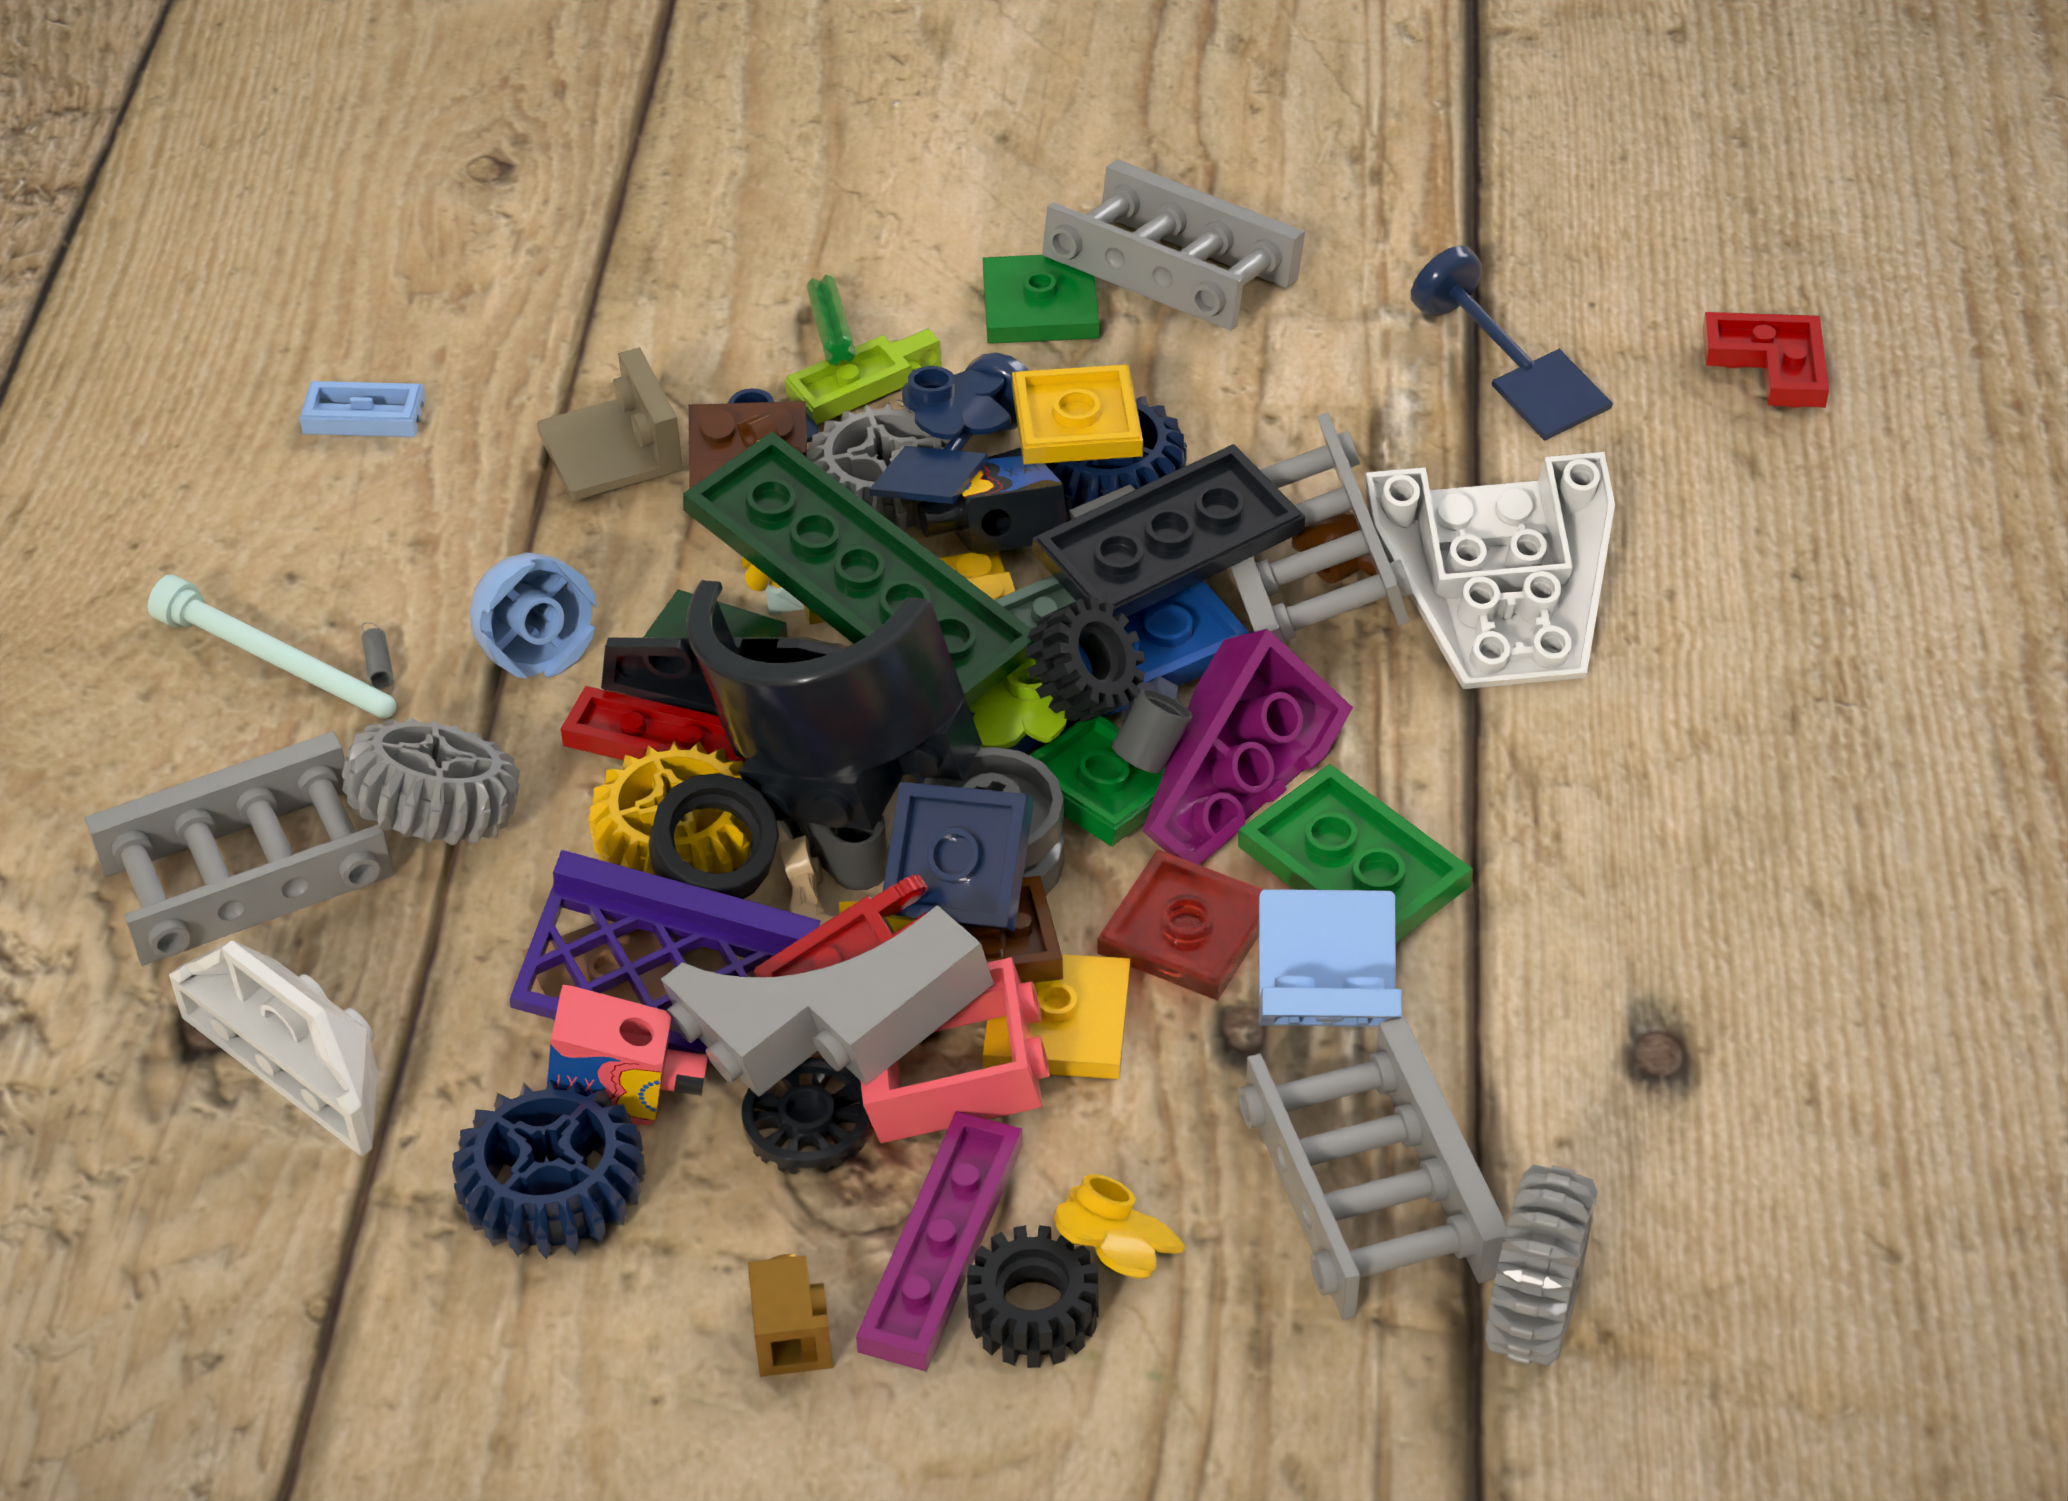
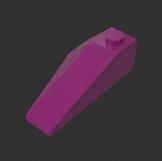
(1251, 732)

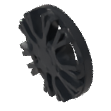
(807, 1117)

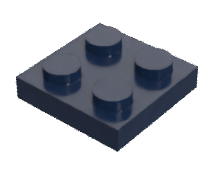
(965, 849)

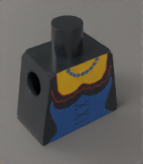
(1000, 506)

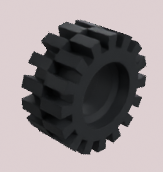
(1061, 666)
(1037, 1330)

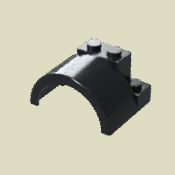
(841, 728)

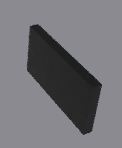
(1170, 533)

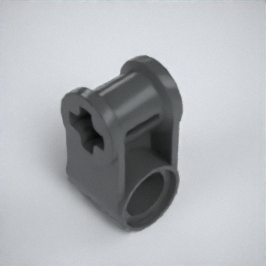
(848, 854)

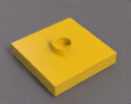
(1076, 414)
(1079, 1019)

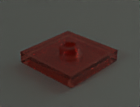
(1184, 924)

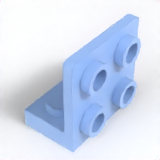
(1327, 958)

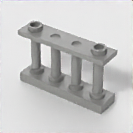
(1186, 218)
(1260, 579)
(222, 804)
(1419, 1120)

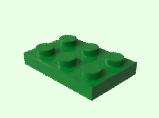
(1347, 839)

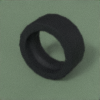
(724, 794)

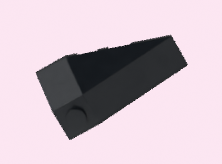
(669, 672)

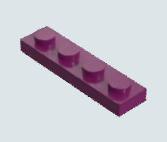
(939, 1241)

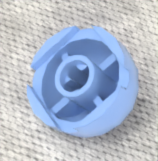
(532, 615)

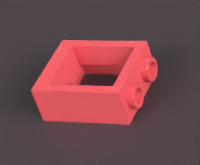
(984, 1093)

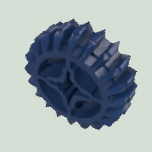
(1162, 454)
(550, 1187)

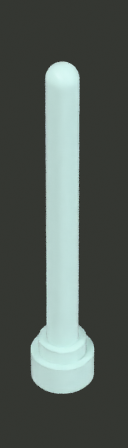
(180, 604)

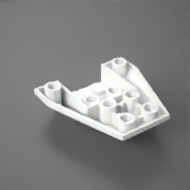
(1503, 568)

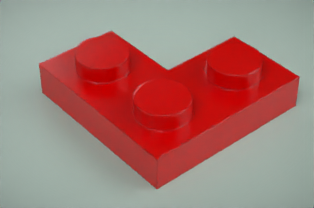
(1782, 344)

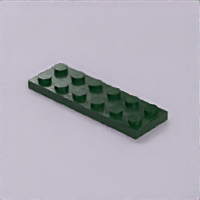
(850, 558)

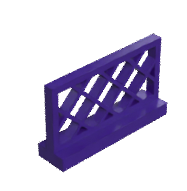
(657, 906)

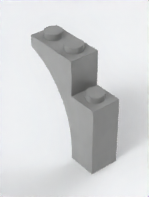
(851, 1012)

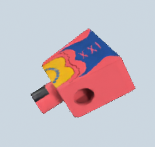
(621, 1050)

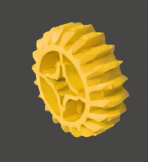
(628, 803)

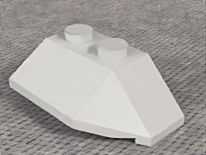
(285, 1036)

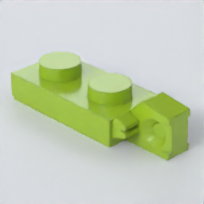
(874, 372)

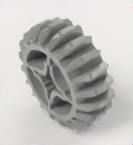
(862, 449)
(430, 781)
(1540, 1264)

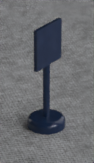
(1544, 392)
(946, 472)

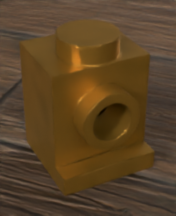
(788, 1317)

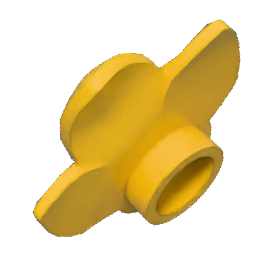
(1103, 1217)

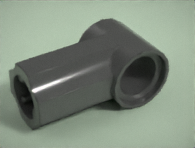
(1152, 726)

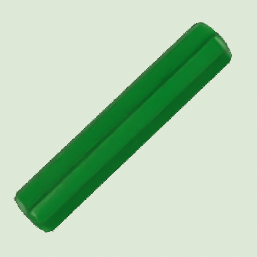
(831, 320)

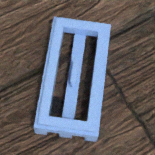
(362, 409)

